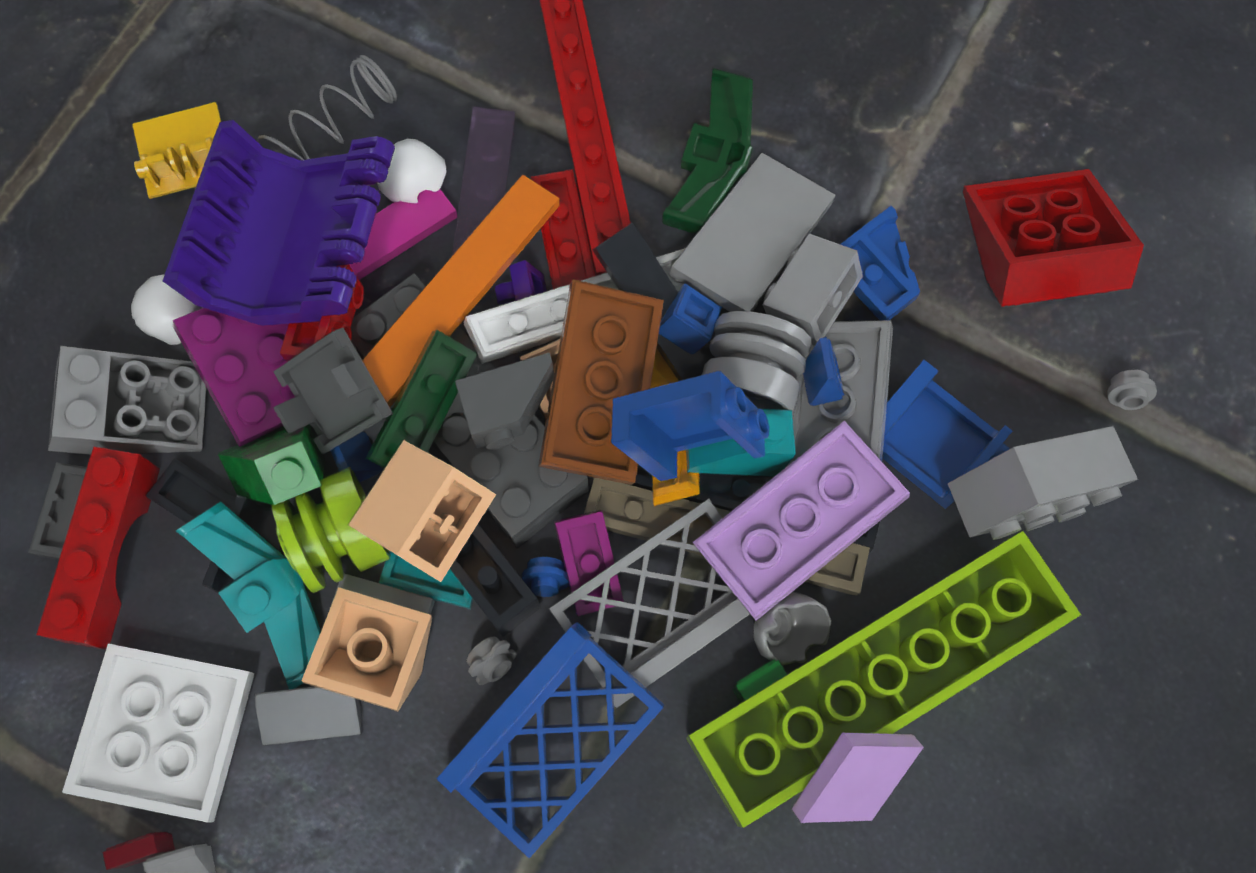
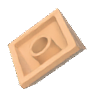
(369, 650)

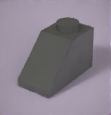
(504, 400)

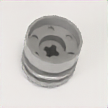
(760, 357)

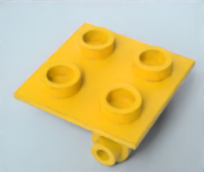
(175, 148)

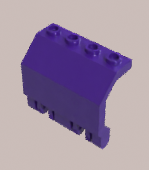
(275, 228)

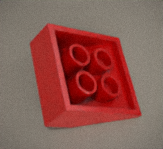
(1051, 237)

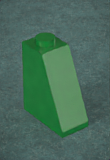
(275, 466)

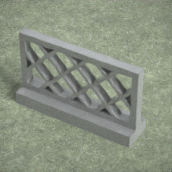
(675, 644)

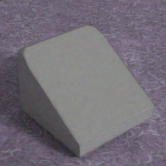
(184, 860)

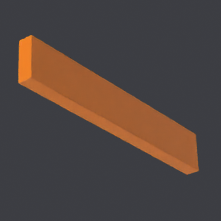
(460, 283)

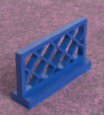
(511, 721)

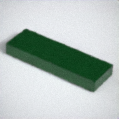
(424, 397)

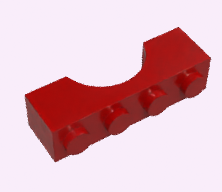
(84, 592)

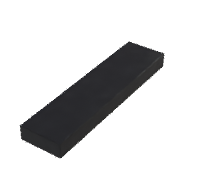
(639, 272)

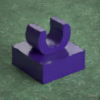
(525, 283)

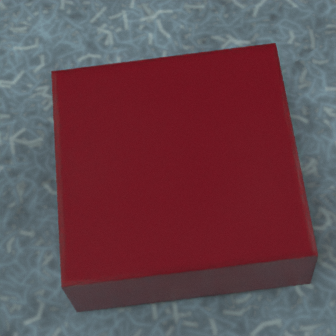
(138, 850)

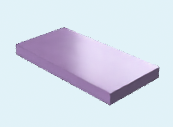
(801, 520)

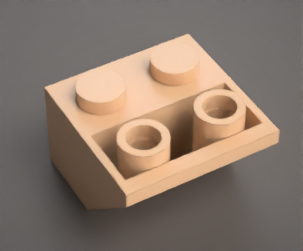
(422, 510)

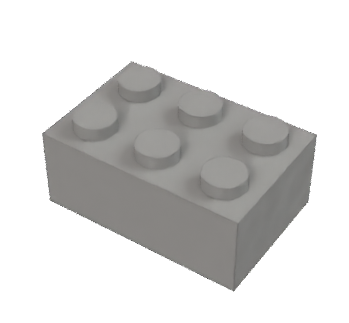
(1042, 482)

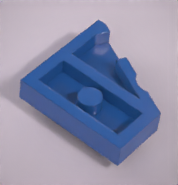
(887, 279)

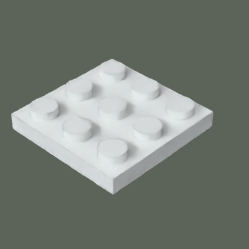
(159, 733)

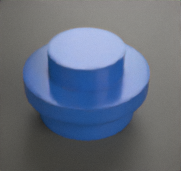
(545, 576)

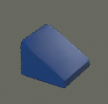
(690, 320)
(822, 374)
(353, 455)

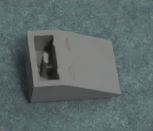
(125, 403)

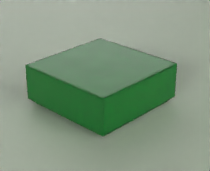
(758, 680)

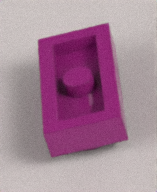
(585, 555)

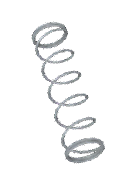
(360, 62)

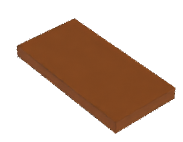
(602, 355)

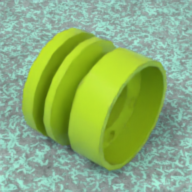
(322, 531)

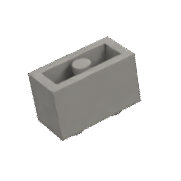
(814, 286)

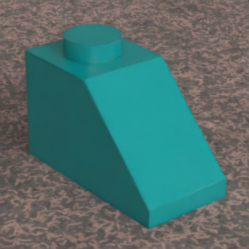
(732, 459)

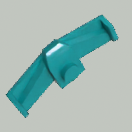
(262, 587)

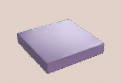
(856, 777)

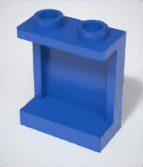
(684, 416)
(936, 436)

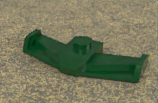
(714, 153)

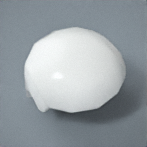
(413, 170)
(157, 306)

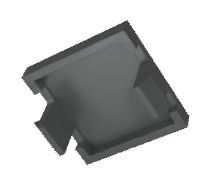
(330, 392)

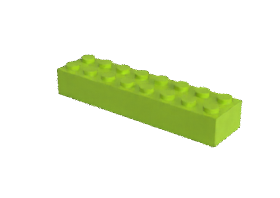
(882, 676)

